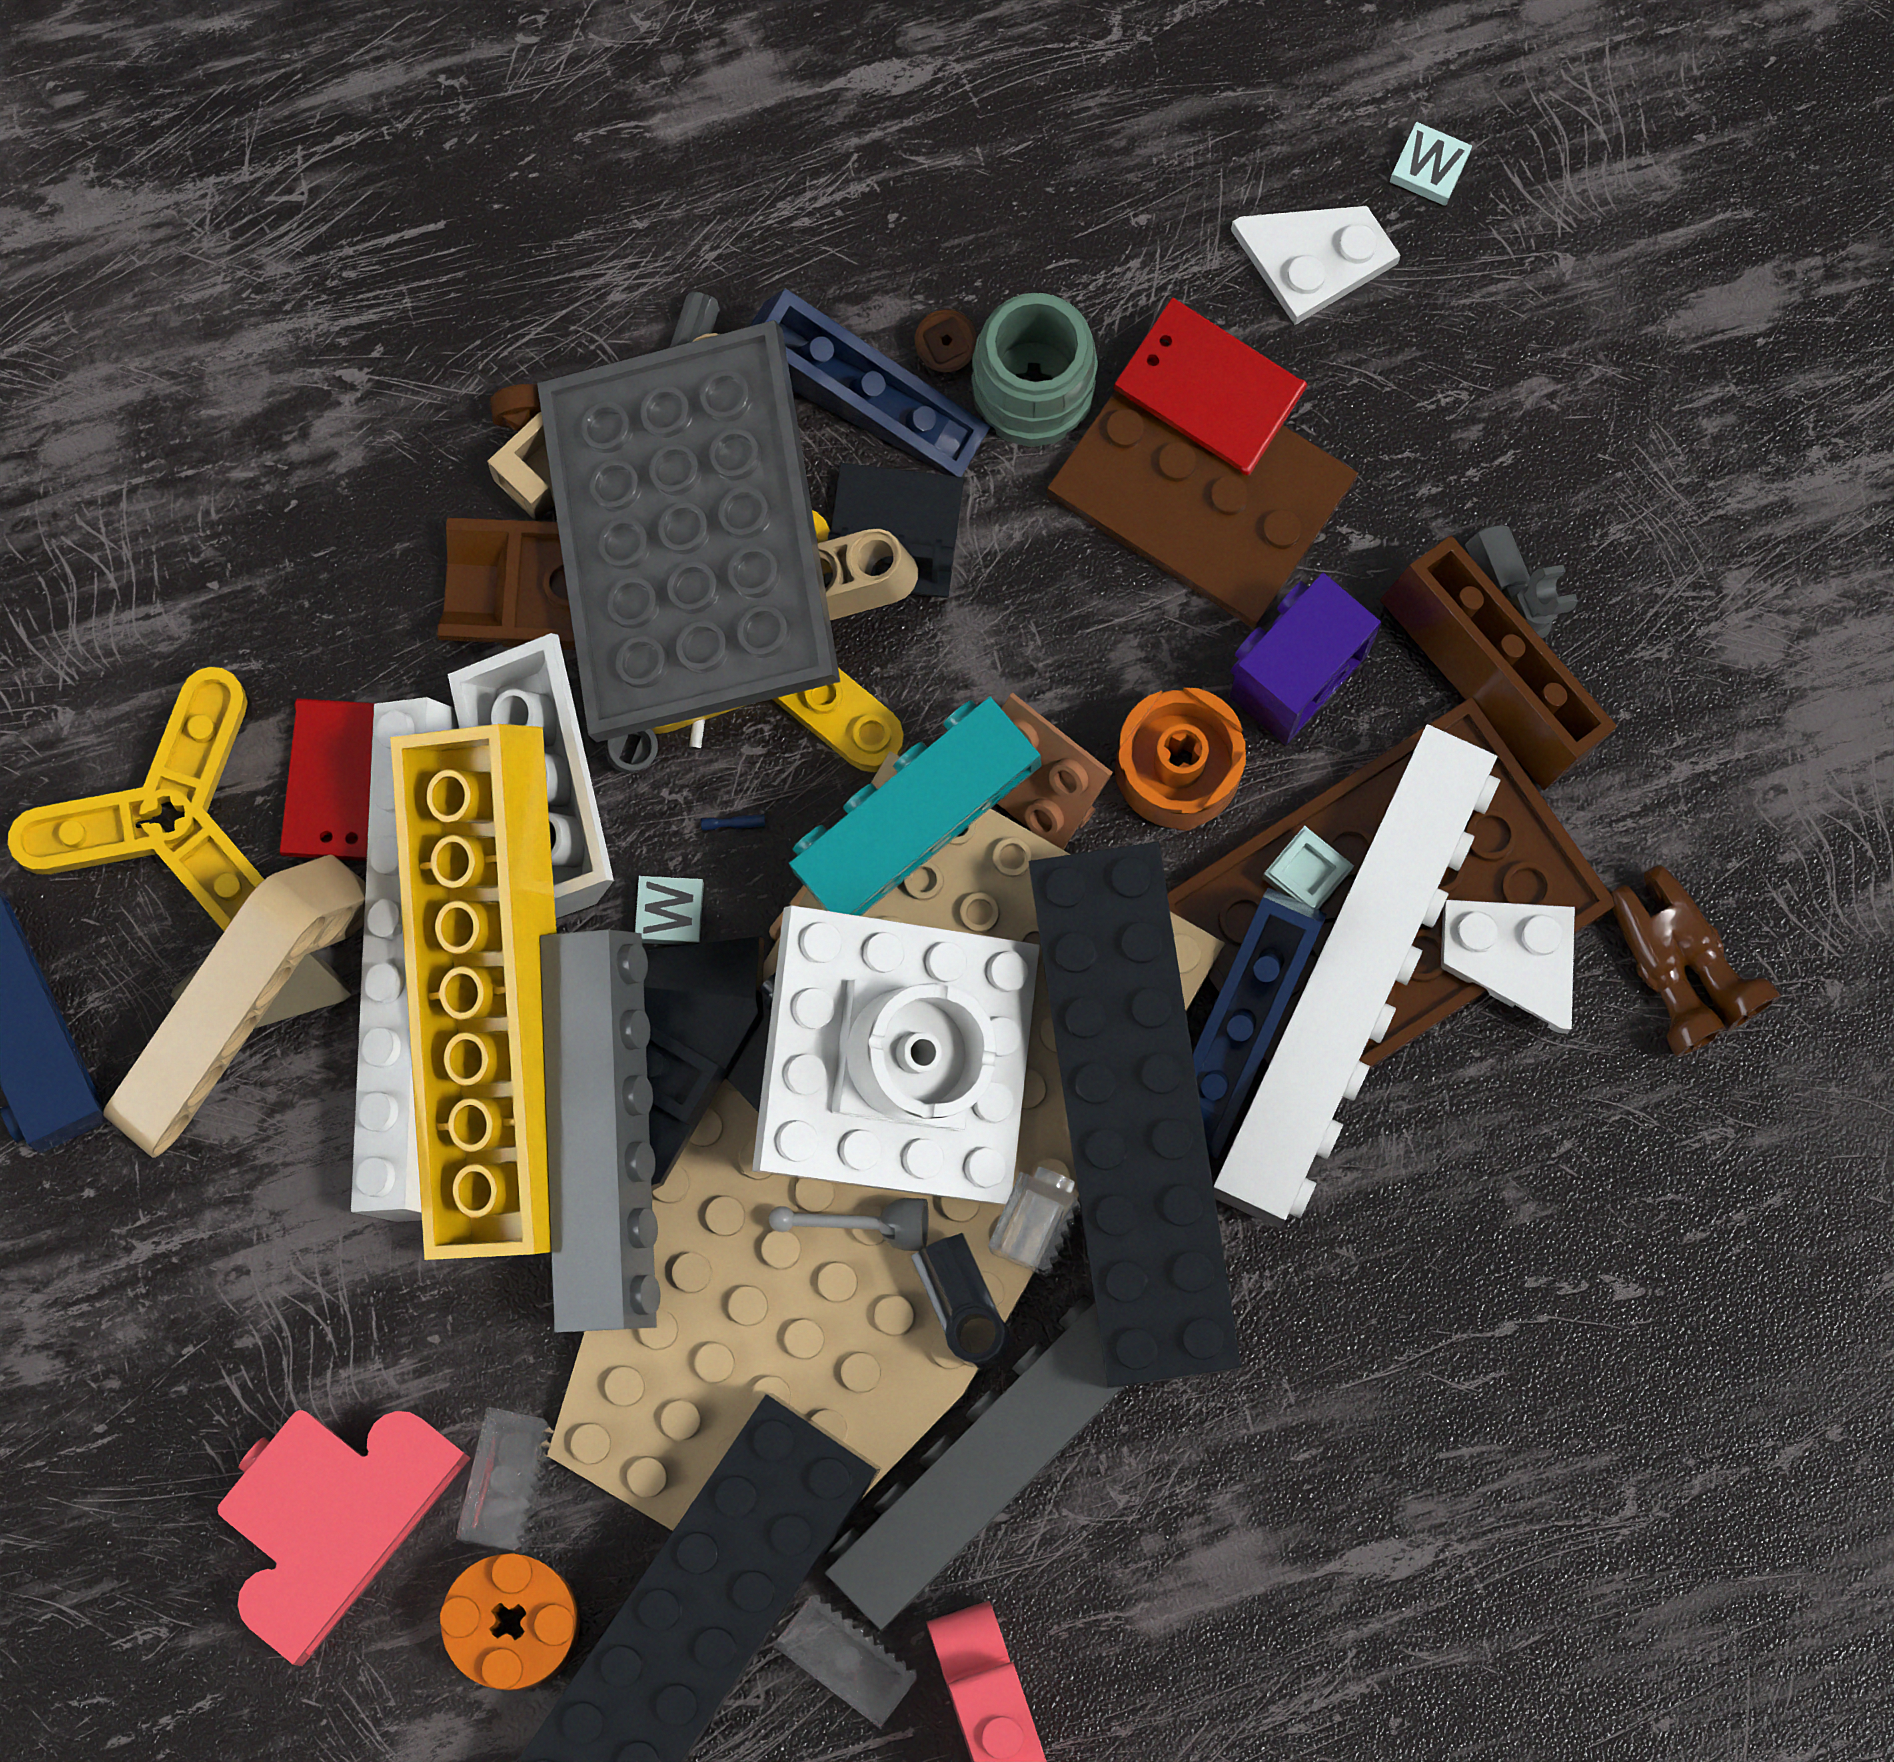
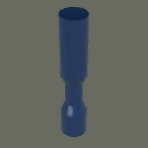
(742, 821)

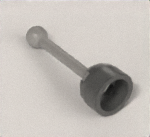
(902, 1222)

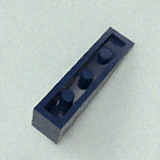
(871, 389)
(1251, 1008)
(39, 1061)

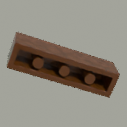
(1497, 662)

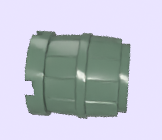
(1040, 336)

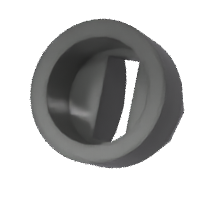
(641, 756)

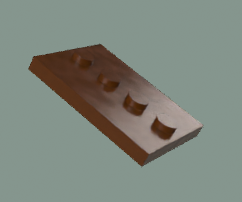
(1198, 514)

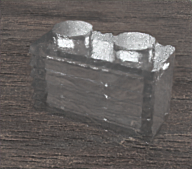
(1036, 1221)
(505, 1481)
(846, 1661)

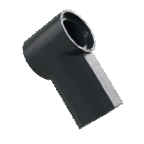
(960, 1296)

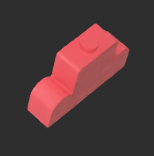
(330, 1518)
(984, 1686)

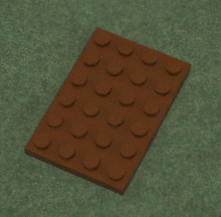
(1514, 859)

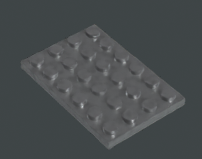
(687, 532)

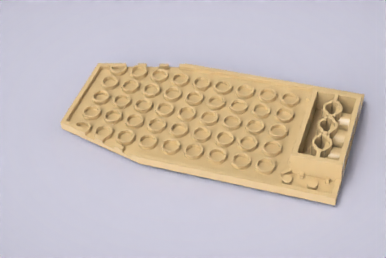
(817, 1311)

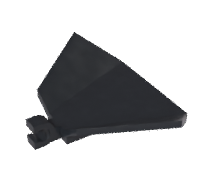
(700, 1016)

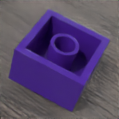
(1303, 657)

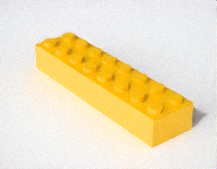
(472, 929)

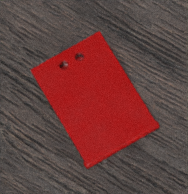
(1210, 386)
(329, 780)

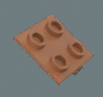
(1063, 789)

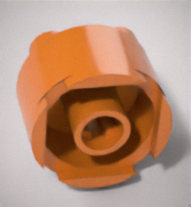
(1166, 726)
(472, 1617)

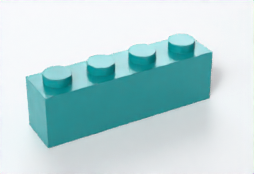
(916, 811)

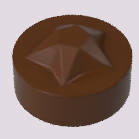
(946, 340)
(515, 405)

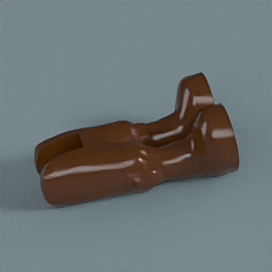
(1679, 939)

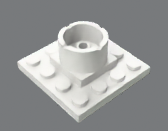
(839, 1066)

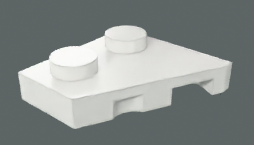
(1315, 254)
(1515, 954)

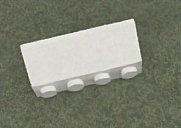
(533, 689)

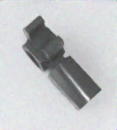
(1531, 596)

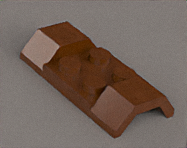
(505, 583)

